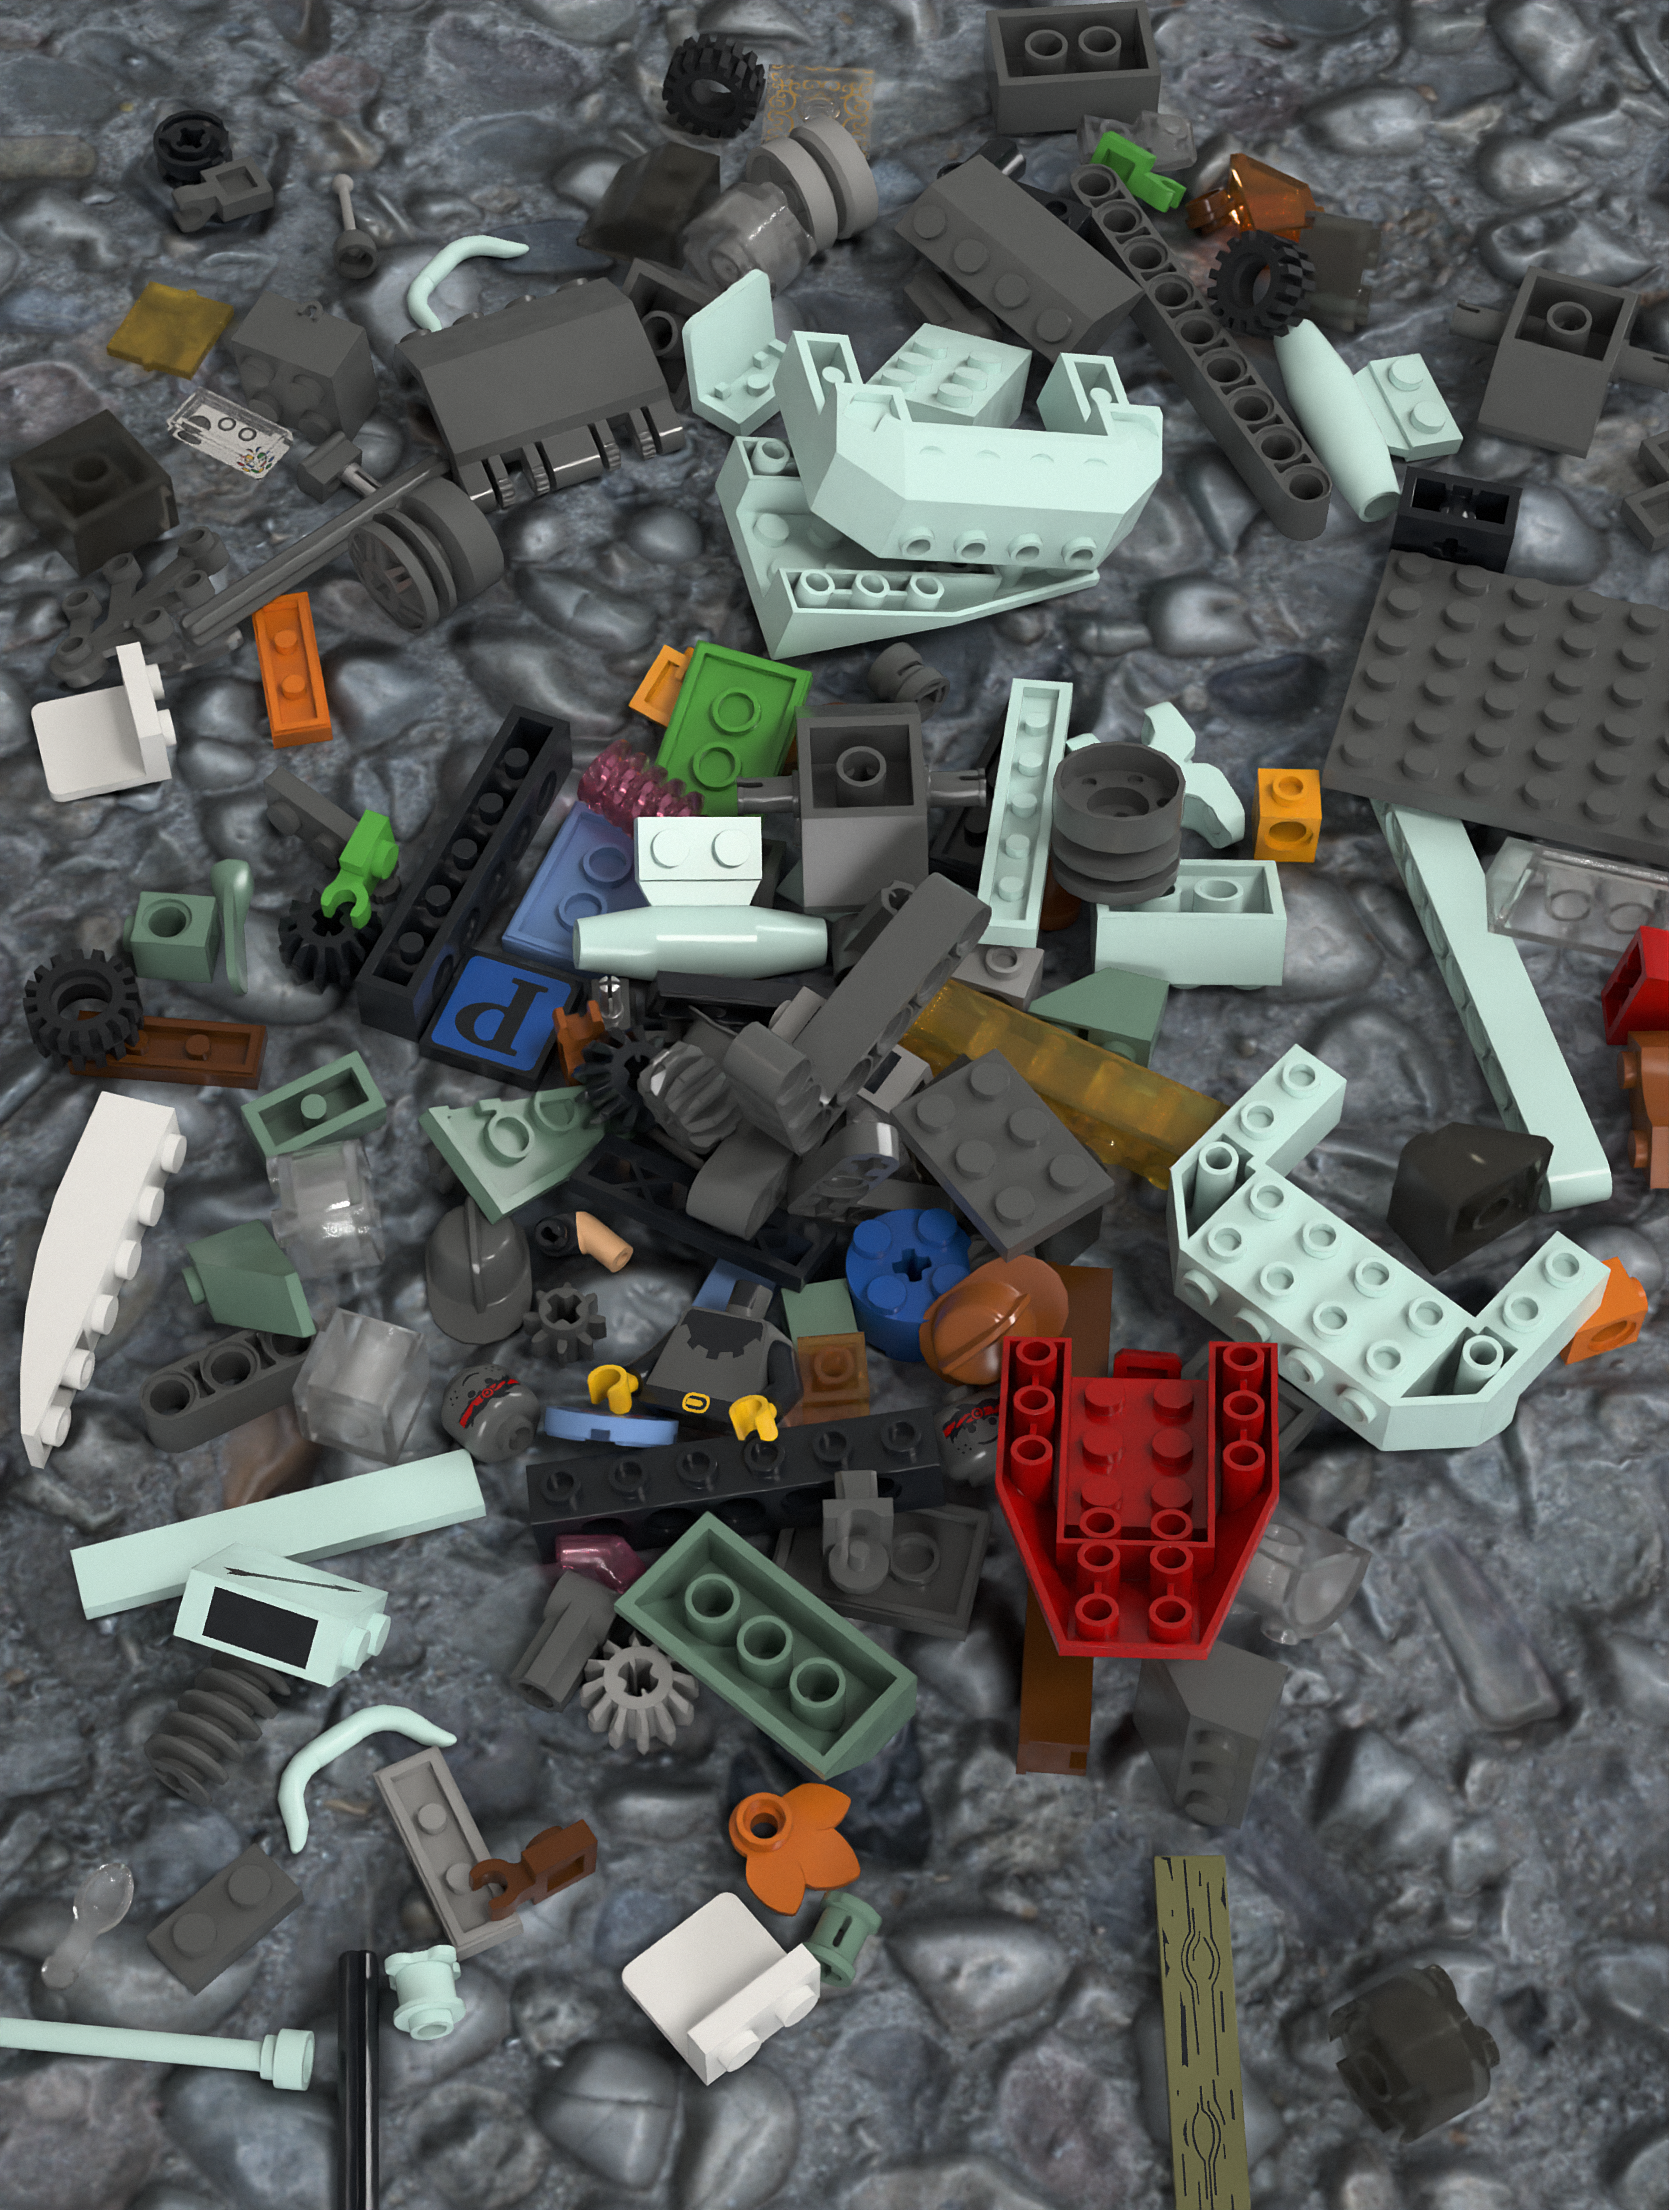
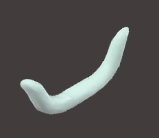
(444, 263)
(336, 1742)

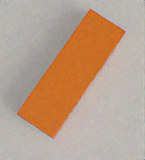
(291, 672)

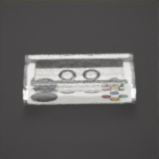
(230, 433)

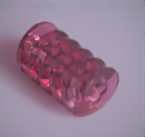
(627, 789)

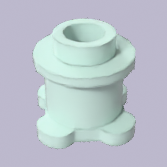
(426, 1991)

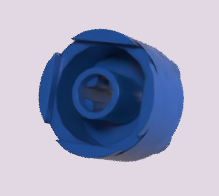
(899, 1270)

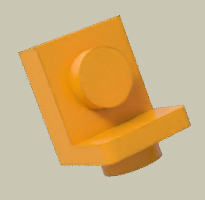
(661, 686)

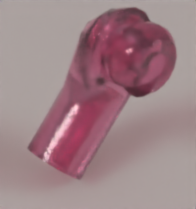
(605, 1554)

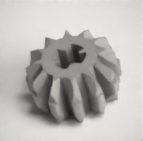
(644, 1715)

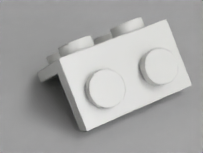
(106, 735)
(722, 1986)

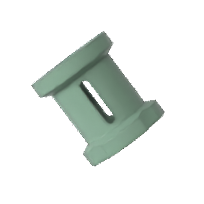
(856, 1921)

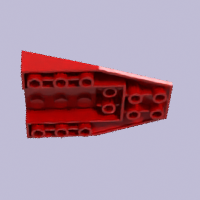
(1137, 1494)

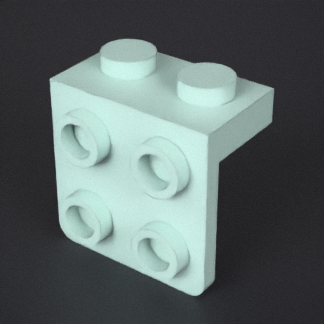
(734, 357)

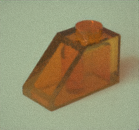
(1268, 198)

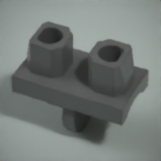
(857, 1533)

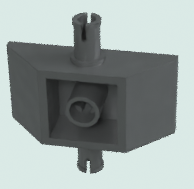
(1557, 359)
(860, 800)

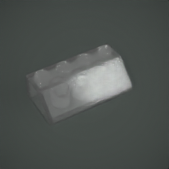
(1573, 898)

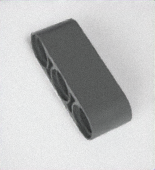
(743, 1181)
(217, 1408)

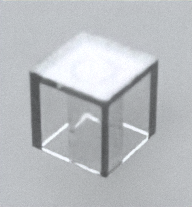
(362, 1386)

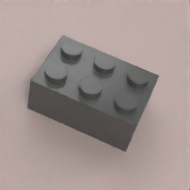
(1070, 62)

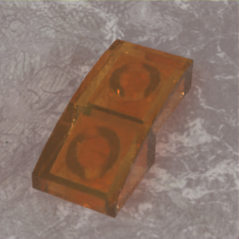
(833, 1377)

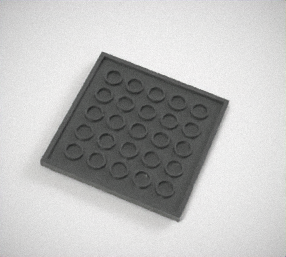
(1511, 707)

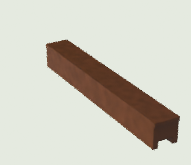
(1055, 1687)

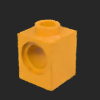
(1286, 815)

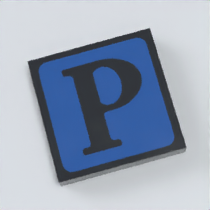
(499, 1019)

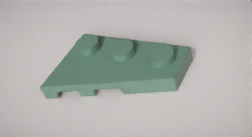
(516, 1147)

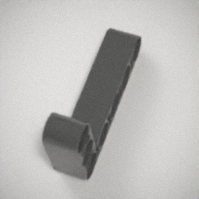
(806, 1085)

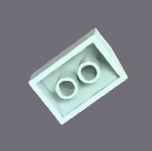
(1209, 928)

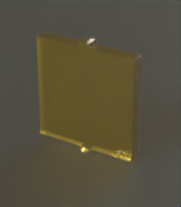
(170, 330)

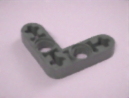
(849, 1180)

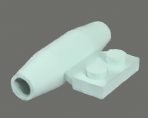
(1364, 416)
(699, 911)

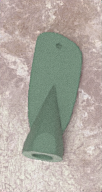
(233, 889)

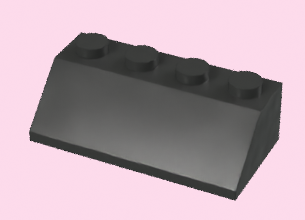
(1019, 260)

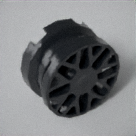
(190, 144)

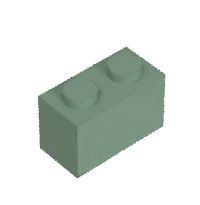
(316, 1109)

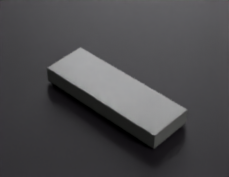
(444, 1850)

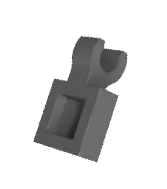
(228, 189)

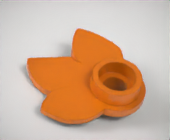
(802, 1852)

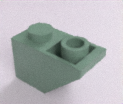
(1111, 1011)

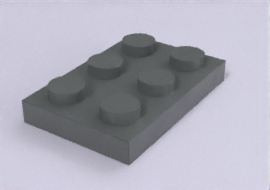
(1002, 1154)

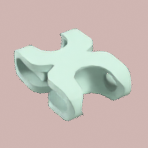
(1209, 799)

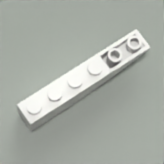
(87, 1253)

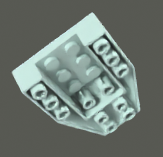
(829, 592)

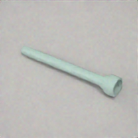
(280, 2058)

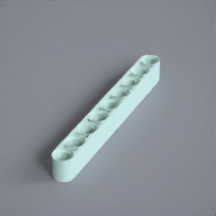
(1496, 1001)

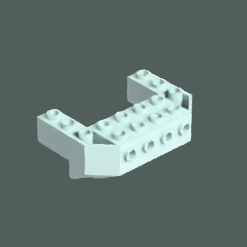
(969, 489)
(1345, 1313)

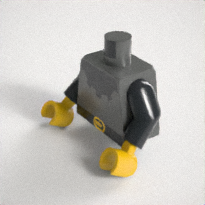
(713, 1370)

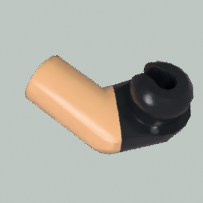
(581, 1235)

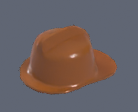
(992, 1302)

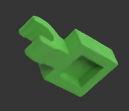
(1134, 168)
(365, 860)

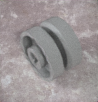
(822, 179)

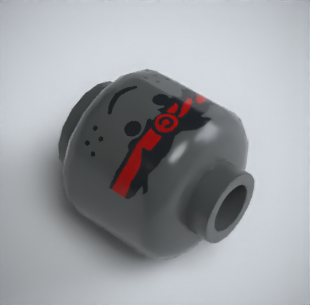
(487, 1410)
(969, 1434)

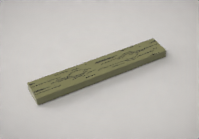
(1200, 2034)

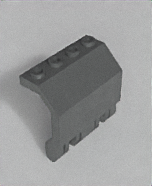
(542, 390)

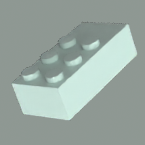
(958, 378)

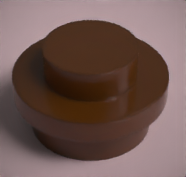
(1210, 210)

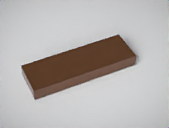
(188, 1053)

